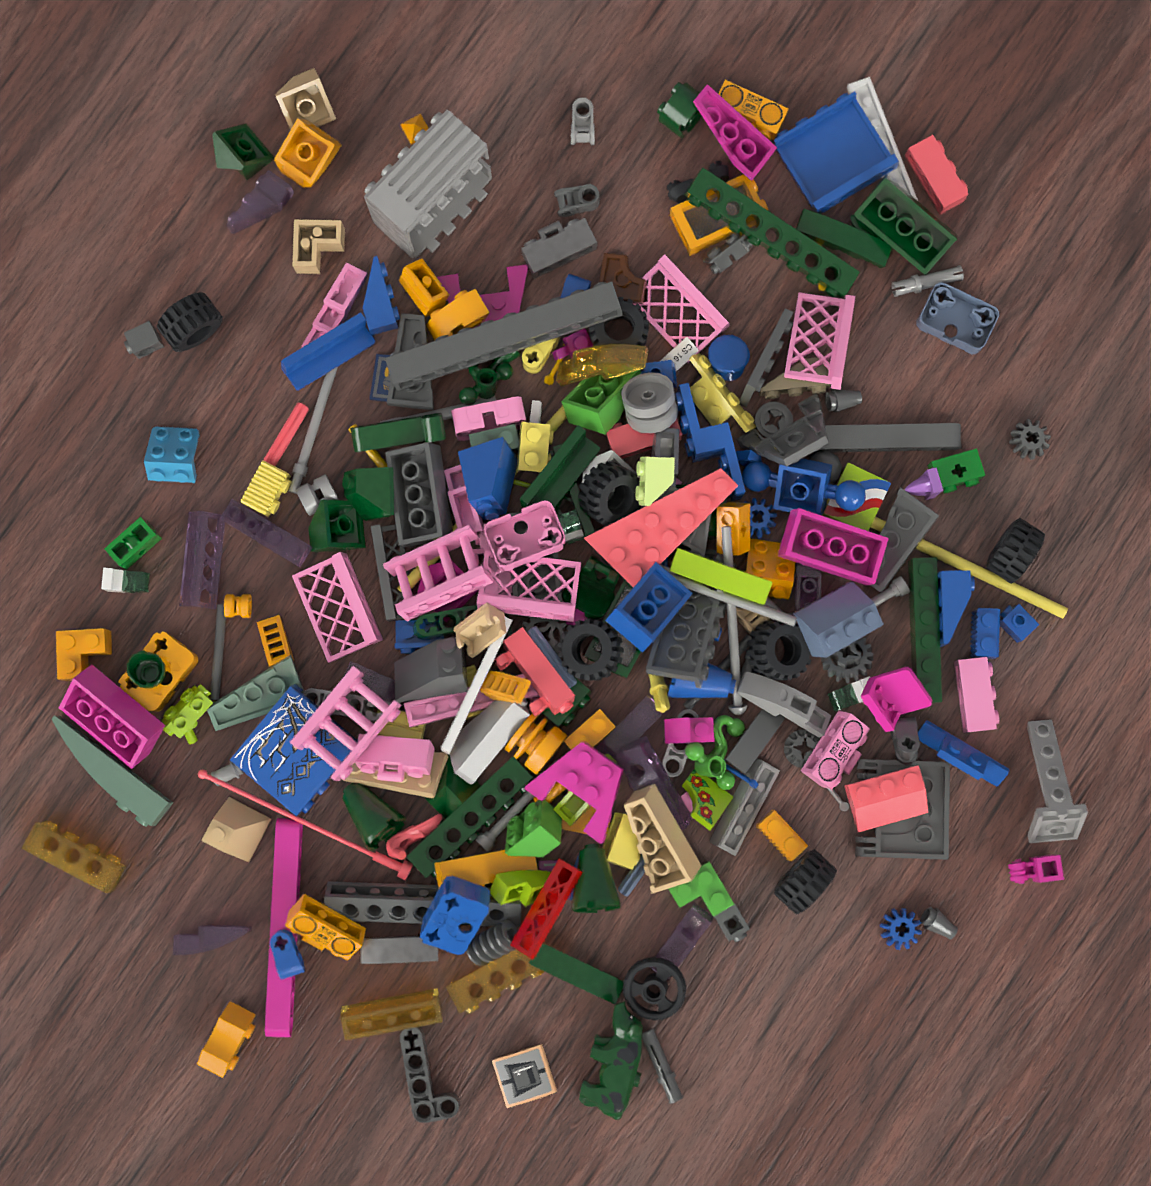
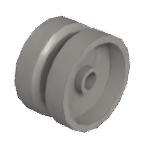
(649, 402)

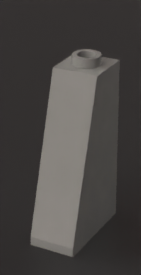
(485, 737)

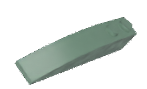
(114, 777)

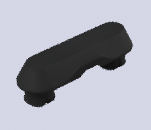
(678, 189)

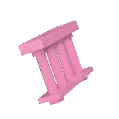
(446, 592)
(321, 719)

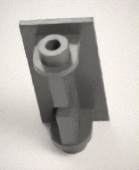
(734, 246)

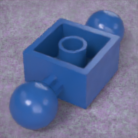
(813, 476)

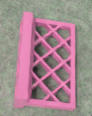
(695, 300)
(838, 347)
(356, 600)
(532, 606)

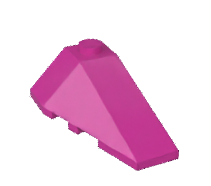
(738, 137)

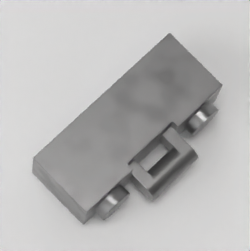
(567, 245)

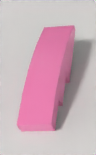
(337, 302)

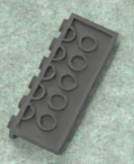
(688, 638)

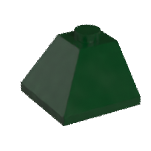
(370, 491)
(336, 527)

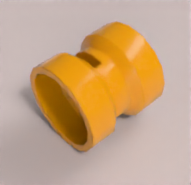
(237, 605)

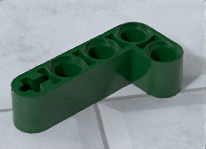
(398, 432)
(456, 615)

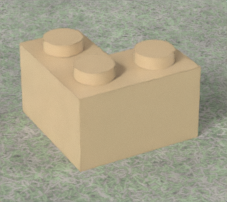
(311, 239)

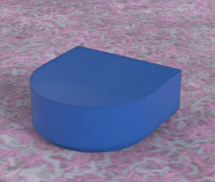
(747, 456)

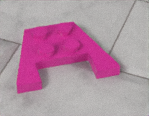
(496, 303)
(589, 777)

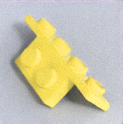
(715, 399)

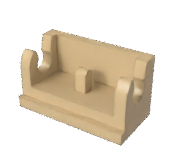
(480, 629)

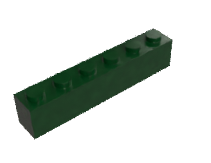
(925, 625)

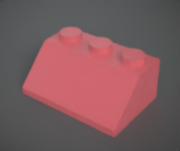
(887, 798)

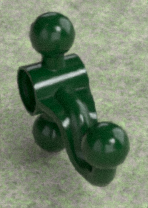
(481, 376)

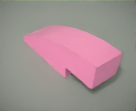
(462, 509)

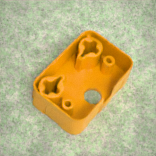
(178, 661)

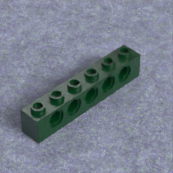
(421, 856)

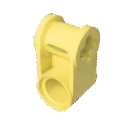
(541, 352)

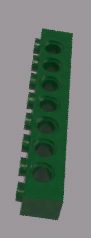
(843, 272)

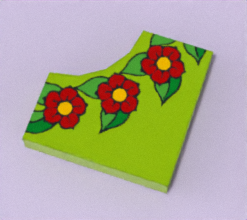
(707, 799)

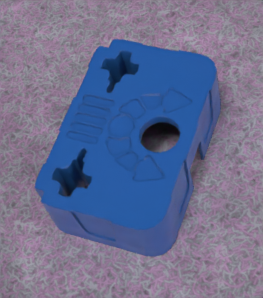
(455, 904)

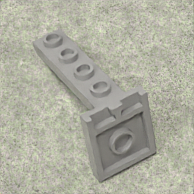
(1059, 818)

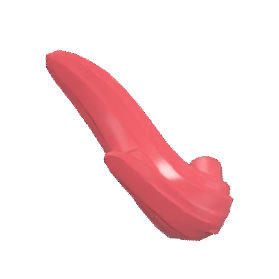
(401, 841)

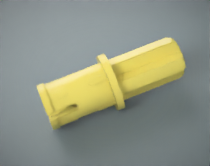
(659, 692)

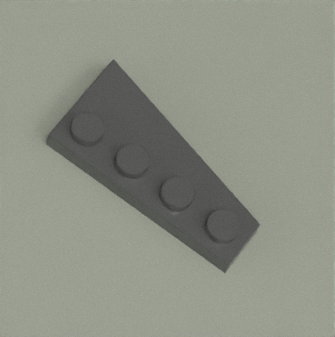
(410, 333)
(905, 527)

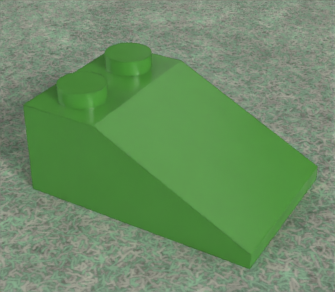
(597, 402)

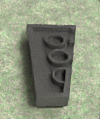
(765, 361)

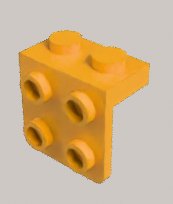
(765, 563)

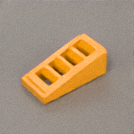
(266, 643)
(502, 686)

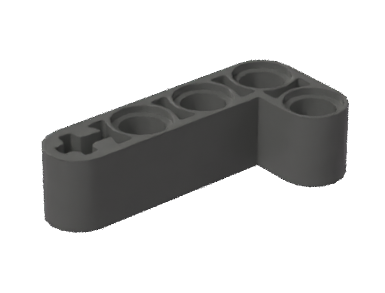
(423, 1072)

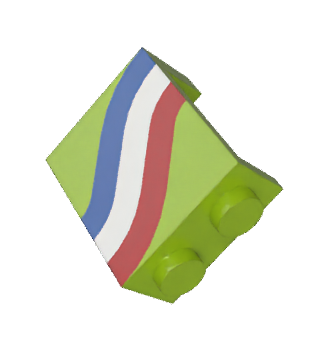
(875, 492)

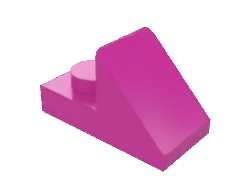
(688, 730)

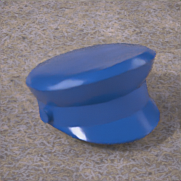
(728, 356)

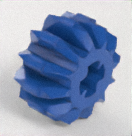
(765, 520)
(896, 920)

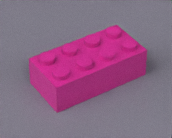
(832, 546)
(111, 716)

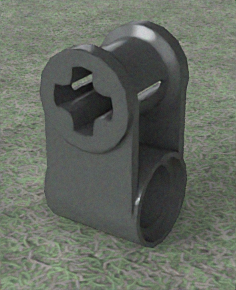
(575, 200)
(906, 740)

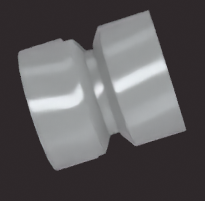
(309, 497)

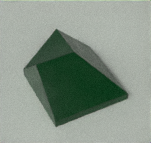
(240, 150)
(451, 791)

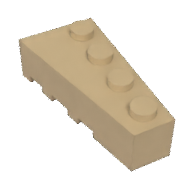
(660, 840)

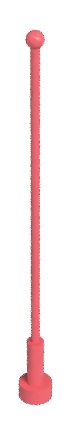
(402, 868)

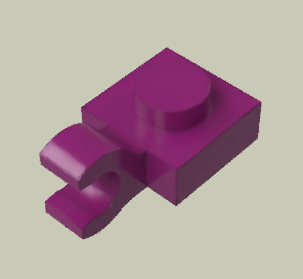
(573, 342)

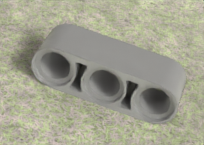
(678, 755)

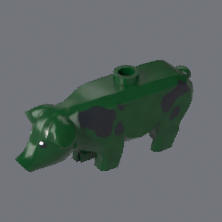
(620, 1065)

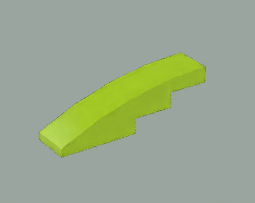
(720, 576)

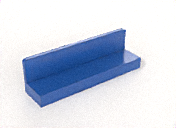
(327, 352)

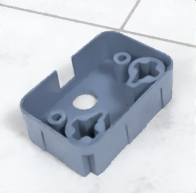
(960, 311)

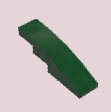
(843, 237)
(577, 973)

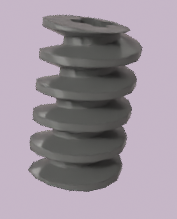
(492, 943)

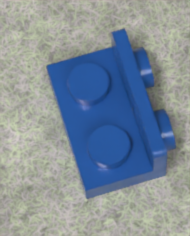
(405, 637)

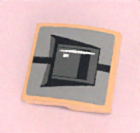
(524, 1075)

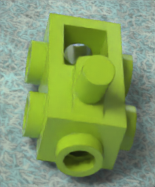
(184, 715)

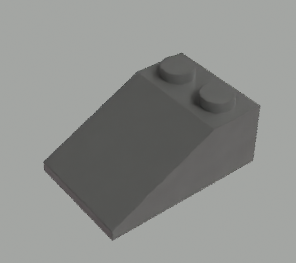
(431, 671)

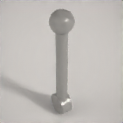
(844, 806)

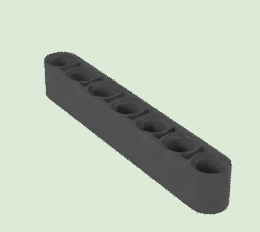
(893, 437)

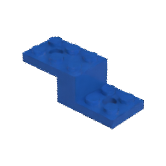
(708, 441)

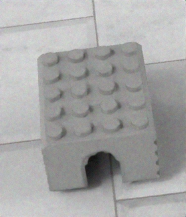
(430, 185)

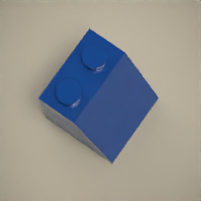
(489, 476)

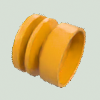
(535, 742)

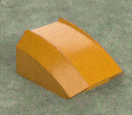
(306, 153)

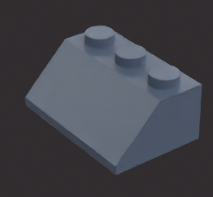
(837, 620)

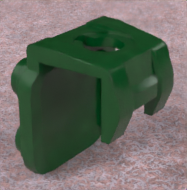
(594, 594)

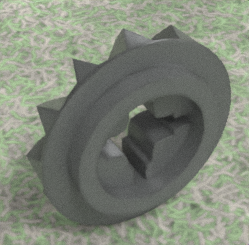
(776, 410)
(795, 739)

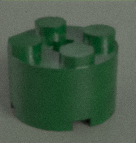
(680, 111)

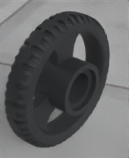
(632, 988)

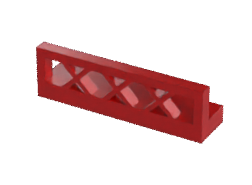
(546, 908)

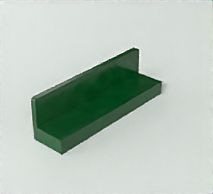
(562, 470)

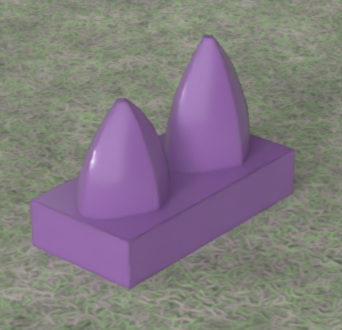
(926, 485)

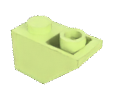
(655, 477)

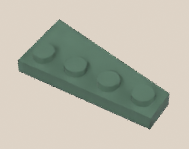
(255, 696)

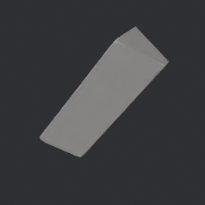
(744, 807)

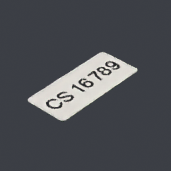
(681, 353)

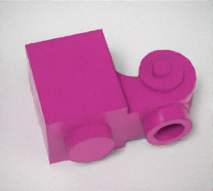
(1039, 868)

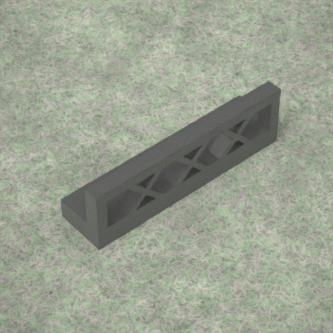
(384, 575)

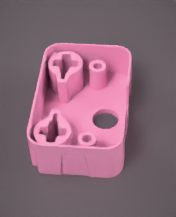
(487, 416)
(528, 546)

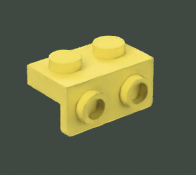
(534, 446)

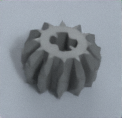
(1023, 432)

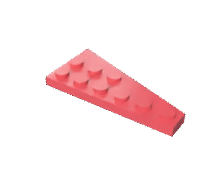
(658, 529)

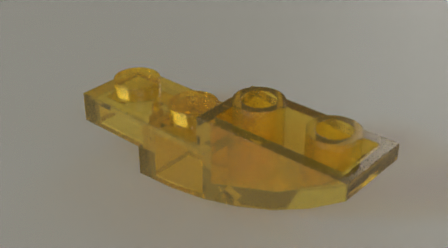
(602, 360)

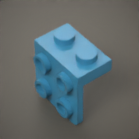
(171, 454)

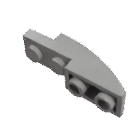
(784, 700)

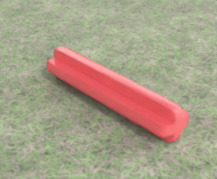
(286, 434)

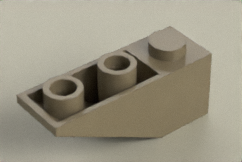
(794, 386)

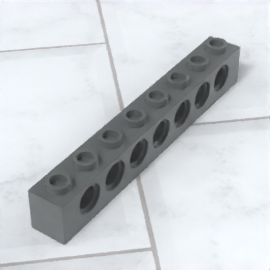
(401, 903)

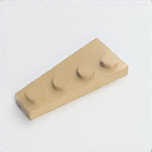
(424, 786)

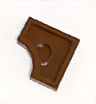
(626, 285)

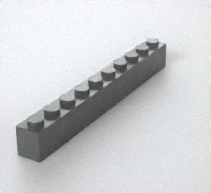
(503, 336)

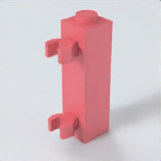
(538, 670)

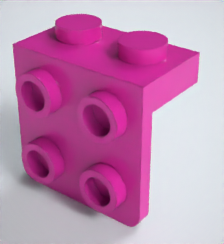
(894, 695)

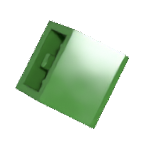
(534, 831)

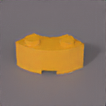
(463, 312)
(226, 1039)

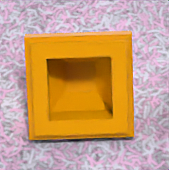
(413, 126)

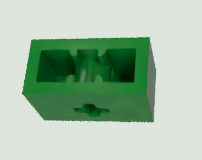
(966, 462)
(133, 543)

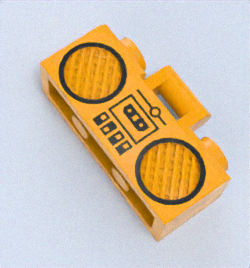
(759, 111)
(325, 927)

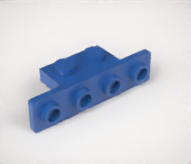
(961, 754)

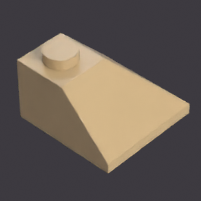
(305, 99)
(237, 829)

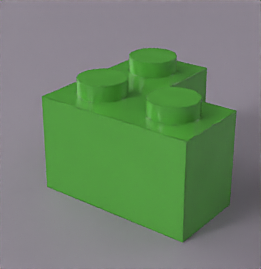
(708, 886)

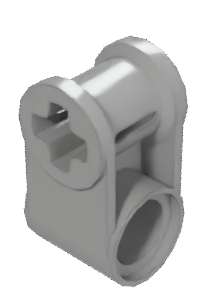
(582, 125)

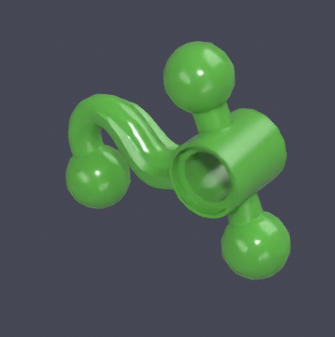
(695, 752)

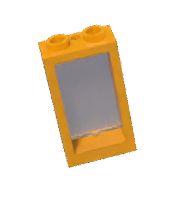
(699, 229)

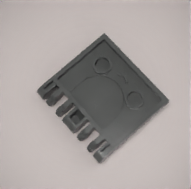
(917, 836)

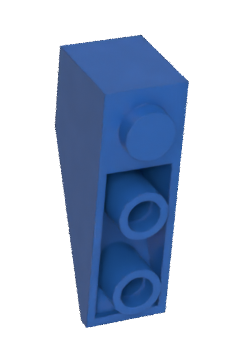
(377, 303)

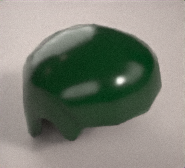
(146, 669)

